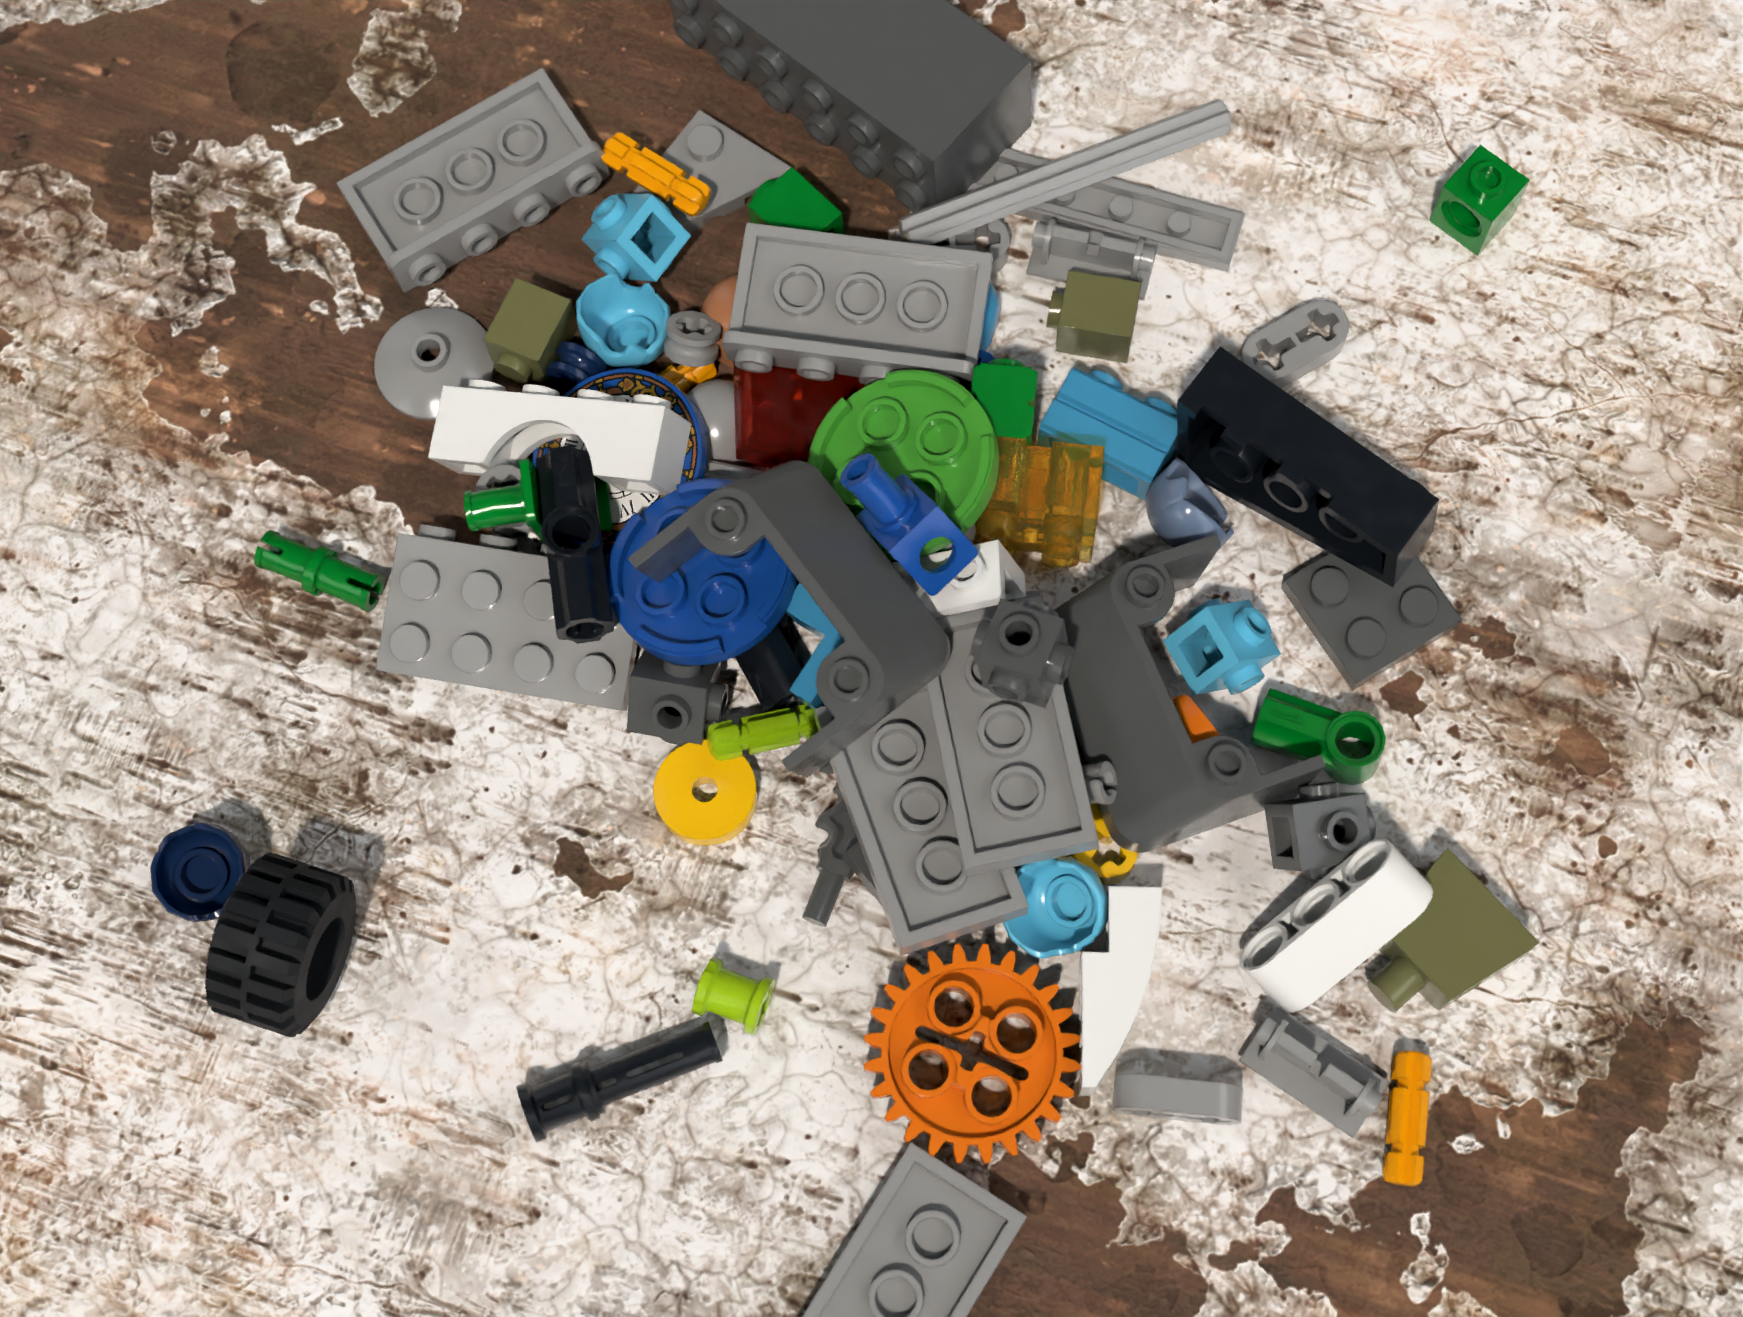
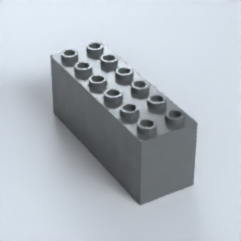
(890, 83)

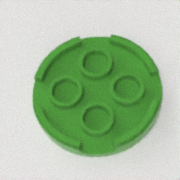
(916, 428)

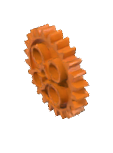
(994, 996)

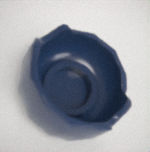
(197, 870)

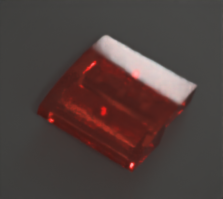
(781, 412)

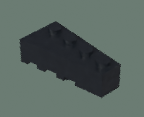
(1300, 469)

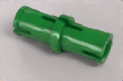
(319, 570)

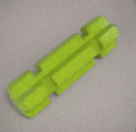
(761, 732)

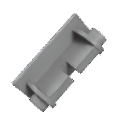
(1068, 247)
(1314, 1071)

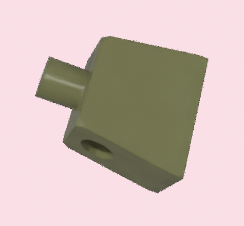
(1453, 944)

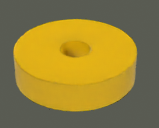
(704, 821)

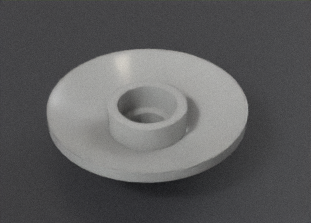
(416, 384)

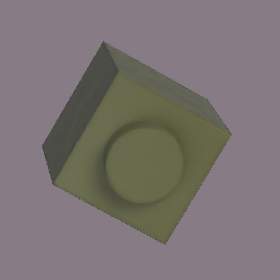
(1095, 316)
(529, 331)

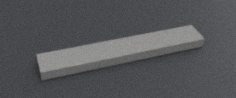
(1176, 223)

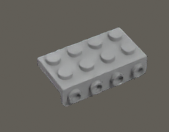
(474, 180)
(856, 306)
(490, 623)

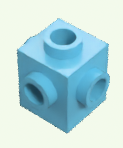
(634, 236)
(1222, 647)

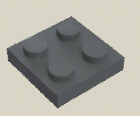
(1366, 621)

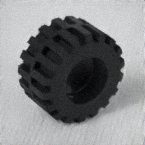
(280, 944)

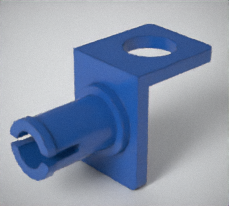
(905, 520)

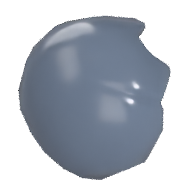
(1183, 507)

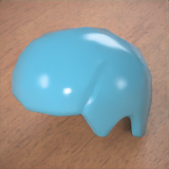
(622, 321)
(1064, 908)

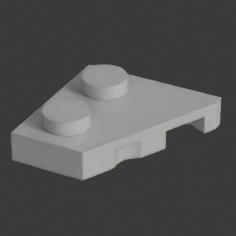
(721, 160)

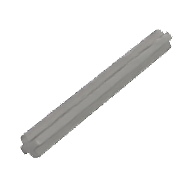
(1066, 174)

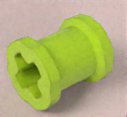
(733, 996)

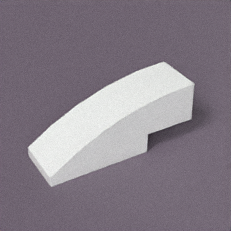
(1116, 980)

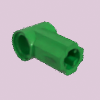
(1308, 729)

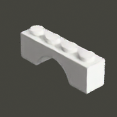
(629, 444)

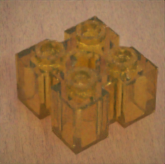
(1045, 501)

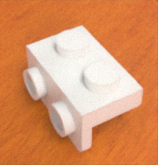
(979, 585)

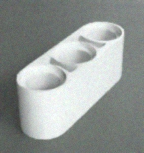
(1336, 925)

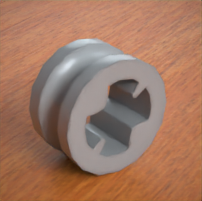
(692, 338)

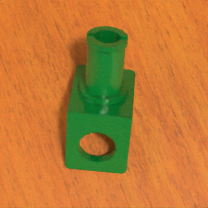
(522, 503)

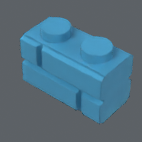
(1135, 433)

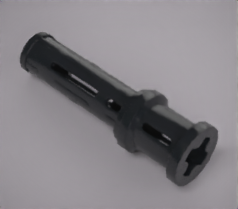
(696, 1045)

